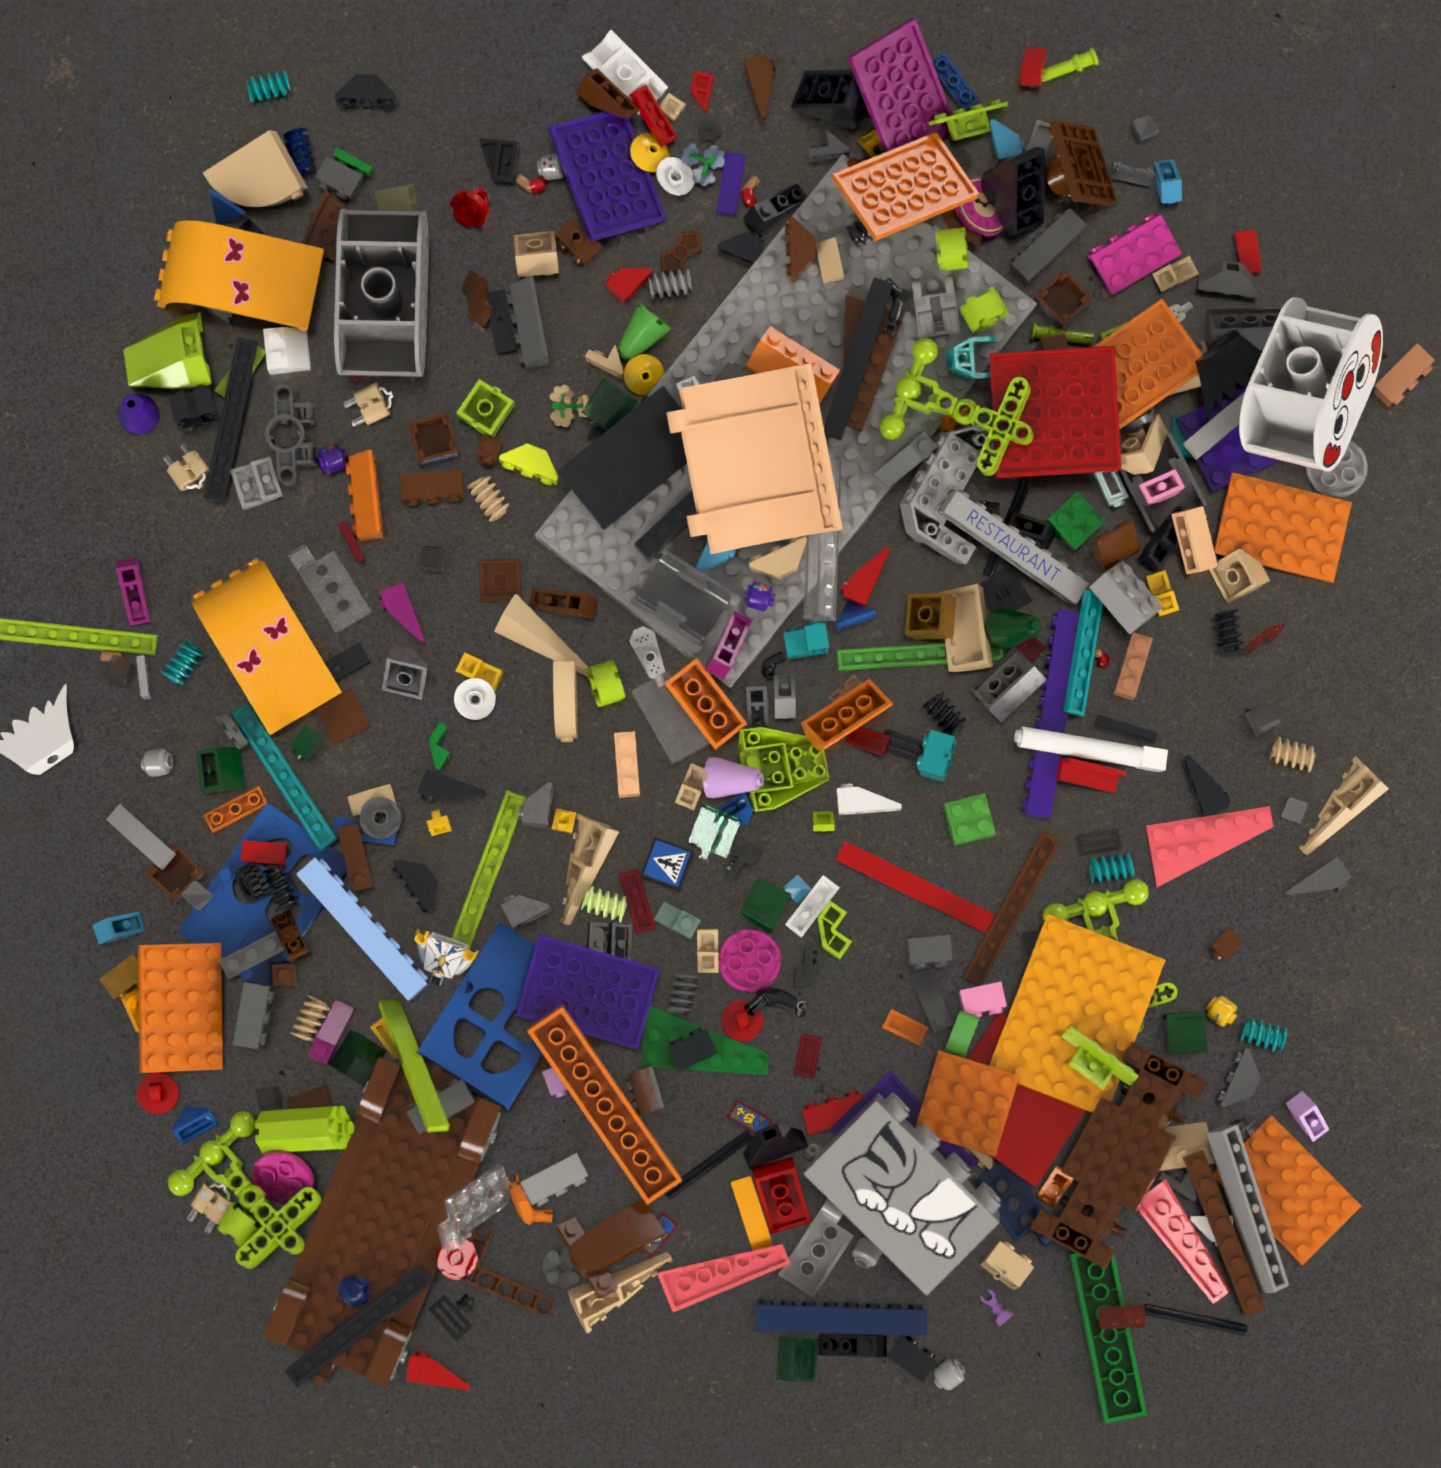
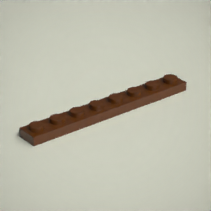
(1011, 909)
(1224, 1233)

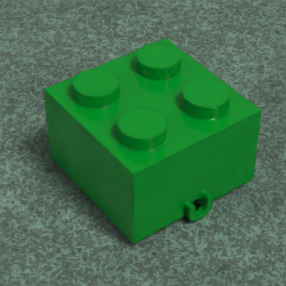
(1075, 521)

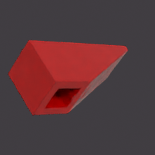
(826, 1115)

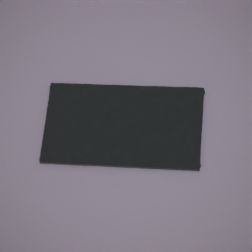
(627, 460)

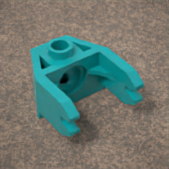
(965, 352)

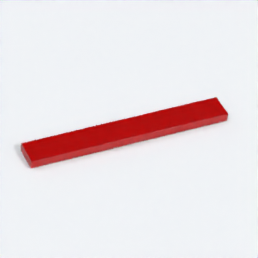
(915, 887)

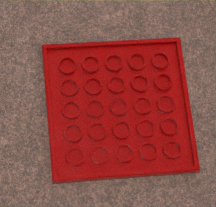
(1068, 410)
(1035, 1122)

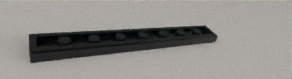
(857, 358)
(231, 419)
(359, 1326)

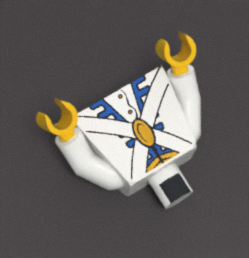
(443, 956)

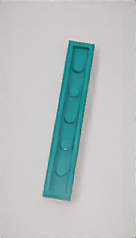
(1083, 654)

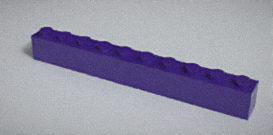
(1052, 718)

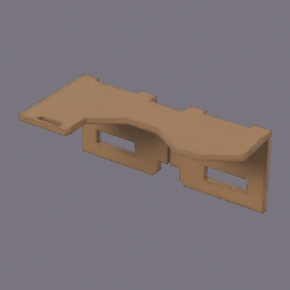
(847, 687)

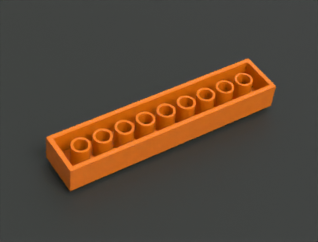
(604, 1104)

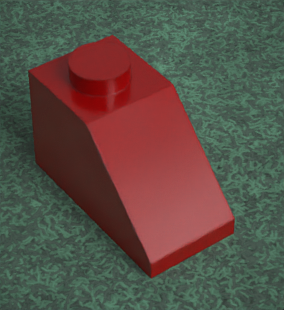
(627, 282)

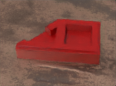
(702, 88)

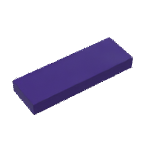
(731, 183)

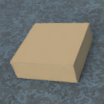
(672, 107)

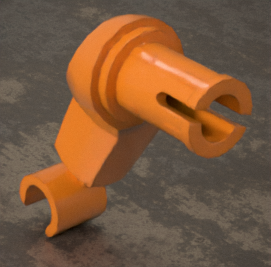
(524, 1207)

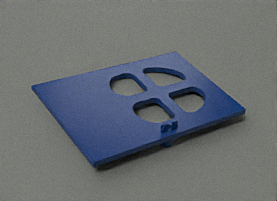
(240, 924)
(499, 967)

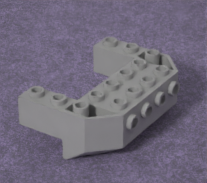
(941, 472)

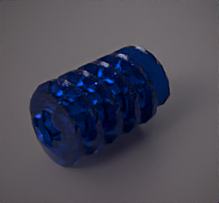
(297, 149)

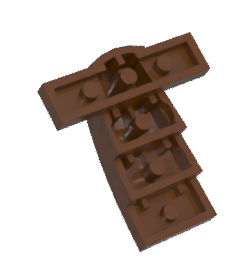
(609, 1243)

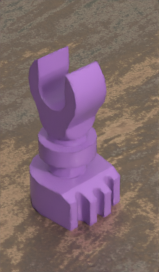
(1003, 1315)

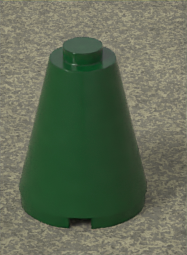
(1011, 627)

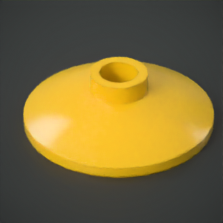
(643, 156)
(636, 367)

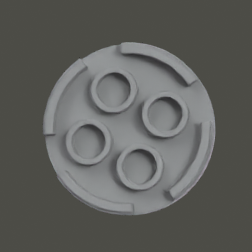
(1344, 478)

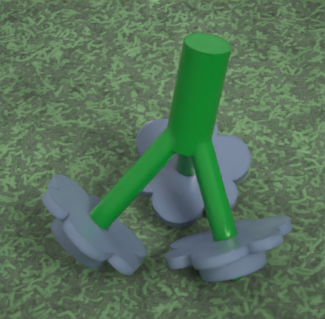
(712, 158)

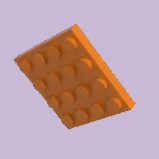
(968, 1102)

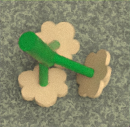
(562, 405)

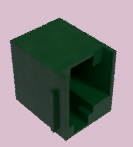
(764, 905)
(1185, 1032)

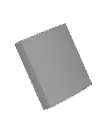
(256, 483)

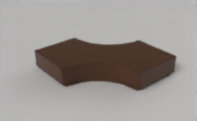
(687, 245)
(475, 289)

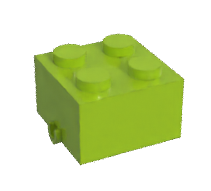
(485, 409)

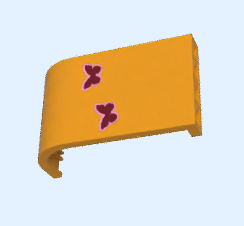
(239, 273)
(265, 646)

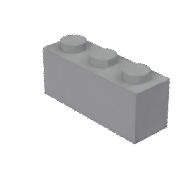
(555, 1180)

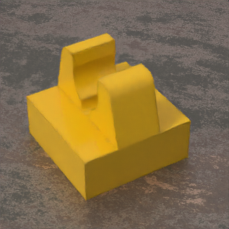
(869, 141)
(564, 820)
(438, 824)

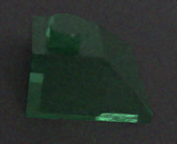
(357, 1057)

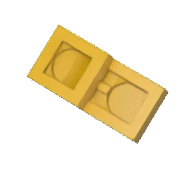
(1160, 588)
(475, 668)

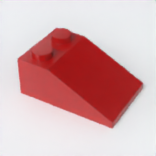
(781, 1195)

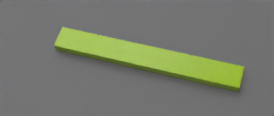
(78, 637)
(488, 868)
(413, 1065)

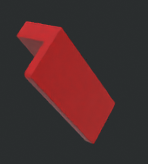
(1088, 774)

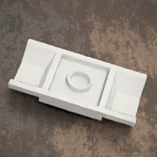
(624, 67)

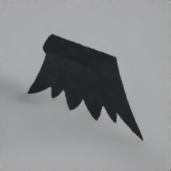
(1223, 367)

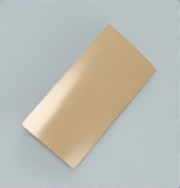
(970, 643)

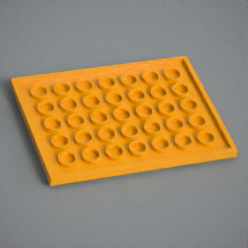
(1082, 984)

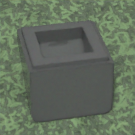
(1294, 810)

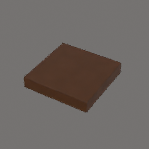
(499, 579)
(342, 716)
(311, 1099)

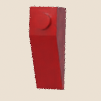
(863, 581)
(429, 1371)

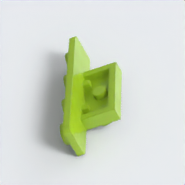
(968, 123)
(1095, 1062)

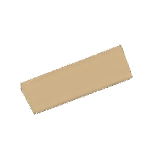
(829, 261)

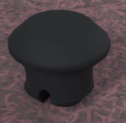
(465, 1304)

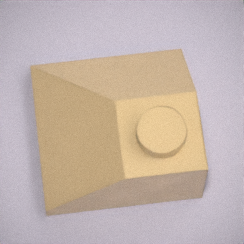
(1238, 575)

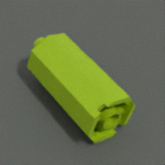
(304, 1129)

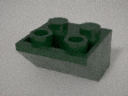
(220, 769)

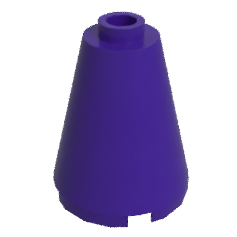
(138, 413)

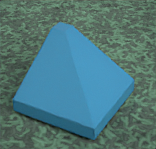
(797, 889)

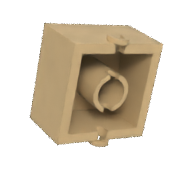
(1008, 1264)

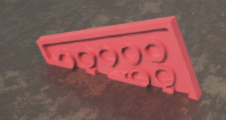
(1191, 842)

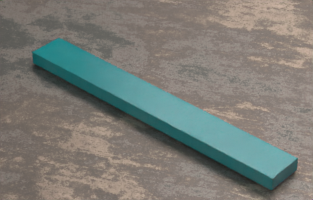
(284, 776)

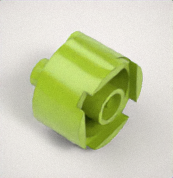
(953, 249)
(984, 310)
(605, 683)
(238, 1223)

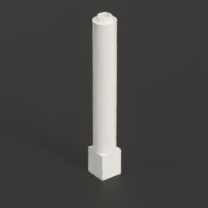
(1139, 757)

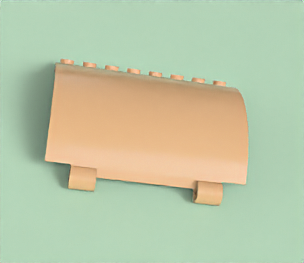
(757, 459)

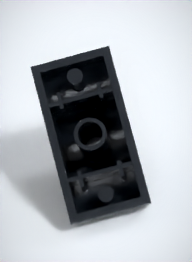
(830, 96)
(1017, 190)

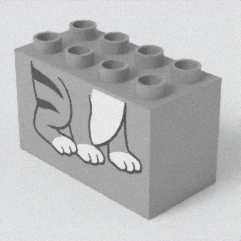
(905, 1191)

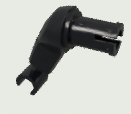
(899, 306)
(773, 996)

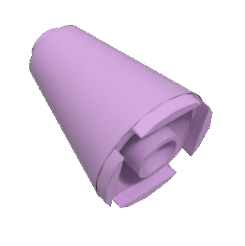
(729, 778)

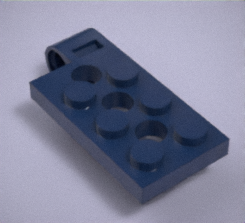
(1017, 1188)

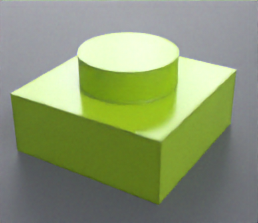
(823, 821)

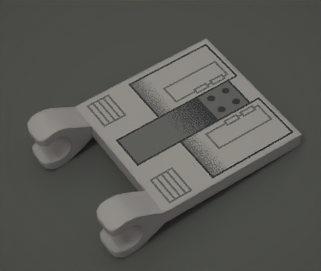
(936, 312)

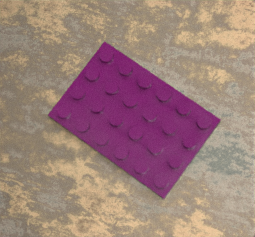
(900, 86)

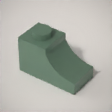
(677, 920)

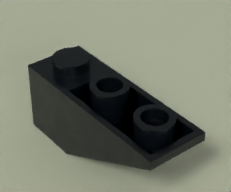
(774, 208)
(852, 1345)

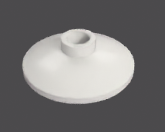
(680, 172)
(465, 693)

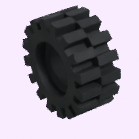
(252, 882)

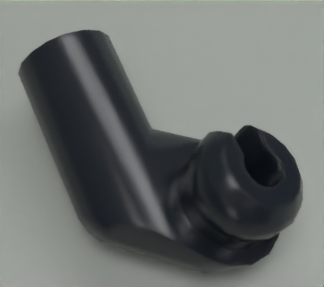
(770, 663)

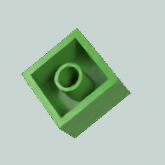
(969, 819)

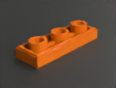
(223, 815)

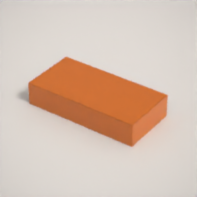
(905, 1027)

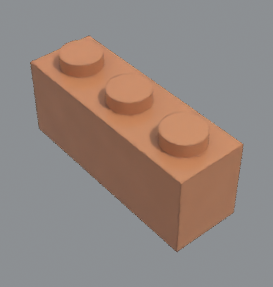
(1404, 375)
(1132, 666)

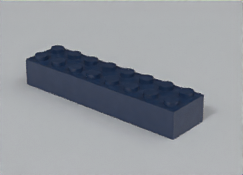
(845, 1319)

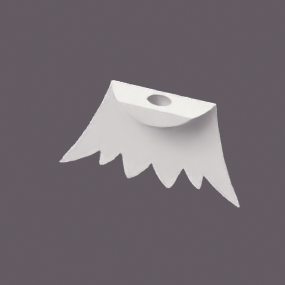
(40, 738)

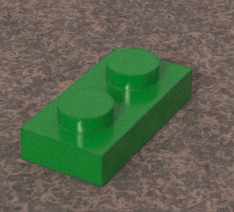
(353, 163)

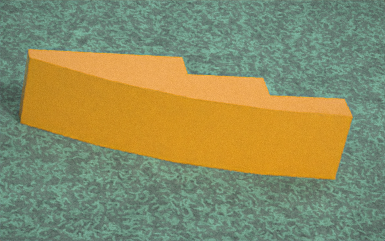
(751, 1213)

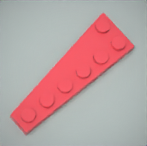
(1175, 1229)
(705, 1279)

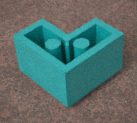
(806, 642)

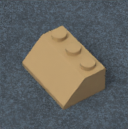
(1142, 446)
(1189, 1140)

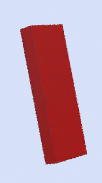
(653, 116)

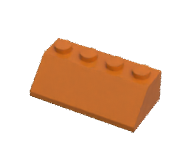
(779, 352)
(365, 496)
(705, 703)
(845, 715)

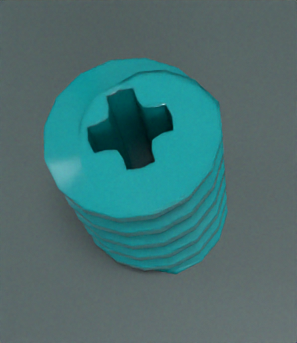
(268, 86)
(182, 662)
(1111, 867)
(1264, 1034)

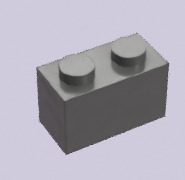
(339, 179)

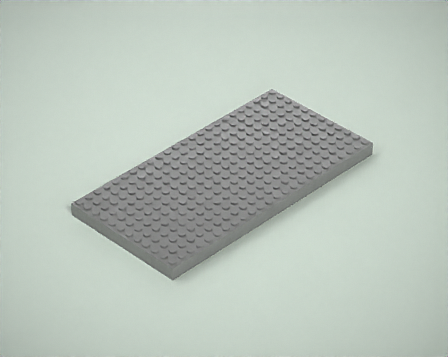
(815, 319)

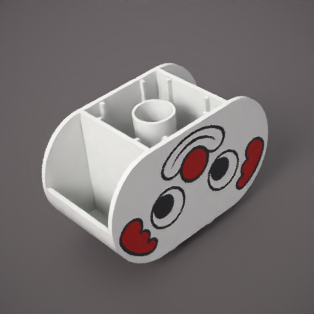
(1310, 385)

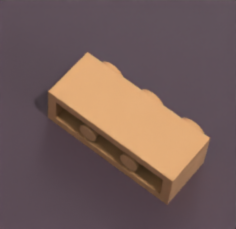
(1194, 540)
(627, 764)

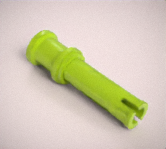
(1077, 63)
(1041, 331)

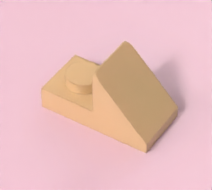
(611, 364)

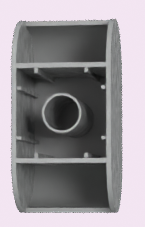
(381, 293)

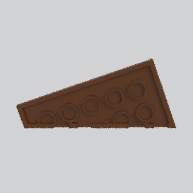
(324, 225)
(876, 363)

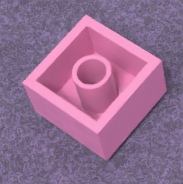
(983, 999)

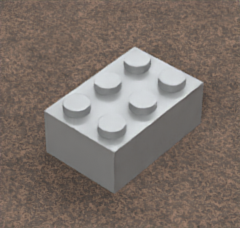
(1126, 597)

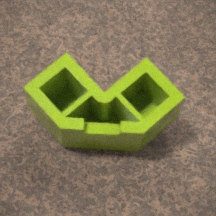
(832, 940)

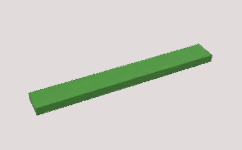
(897, 656)

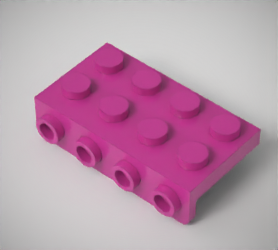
(1134, 253)

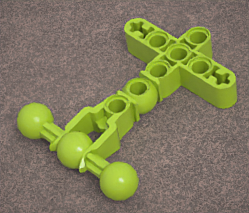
(909, 389)
(1096, 905)
(212, 1154)

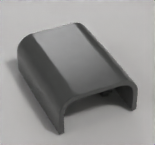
(1168, 460)
(682, 598)

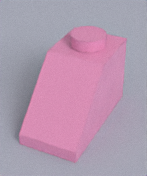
(1162, 487)

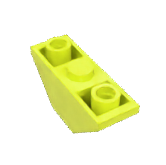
(531, 462)

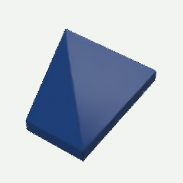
(225, 210)
(854, 614)
(739, 807)
(192, 1123)

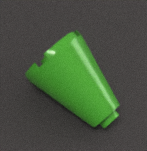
(642, 332)

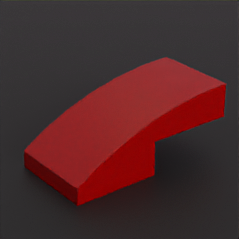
(1032, 66)
(1248, 250)
(263, 852)

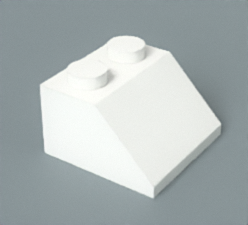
(286, 350)

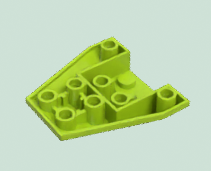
(169, 357)
(787, 765)

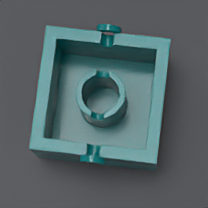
(937, 754)

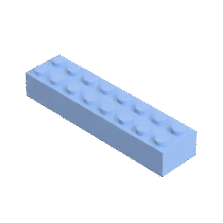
(362, 929)

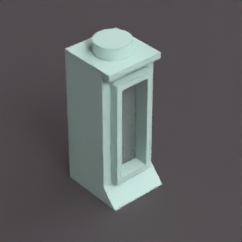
(1111, 488)

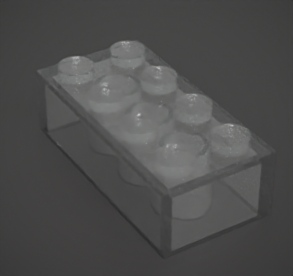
(668, 720)

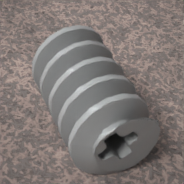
(670, 283)

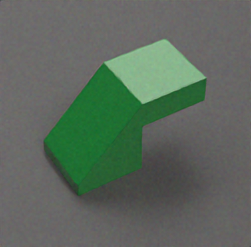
(439, 754)

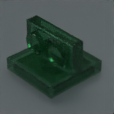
(608, 405)
(714, 832)
(797, 1359)

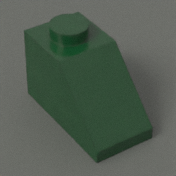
(306, 743)

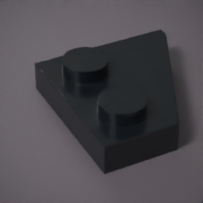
(501, 158)

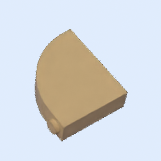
(258, 174)
(565, 700)

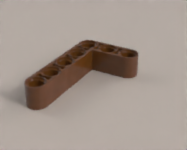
(497, 1279)

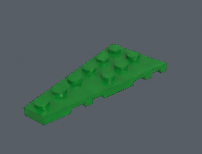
(730, 1057)

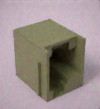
(397, 199)

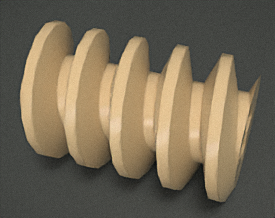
(488, 498)
(1292, 753)
(310, 1019)

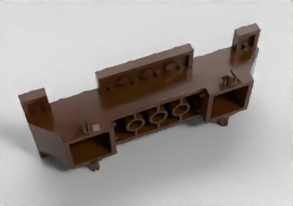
(1119, 1155)

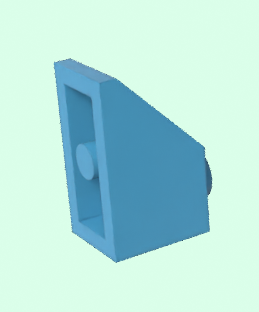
(1005, 142)
(1168, 181)
(709, 561)
(118, 927)

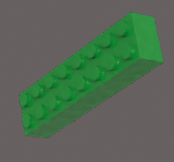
(1109, 1349)

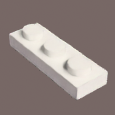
(812, 906)

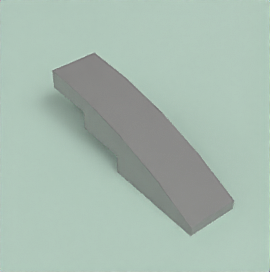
(1215, 429)
(141, 836)

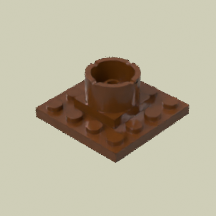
(1078, 165)

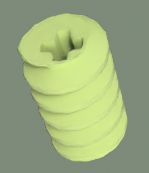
(604, 903)

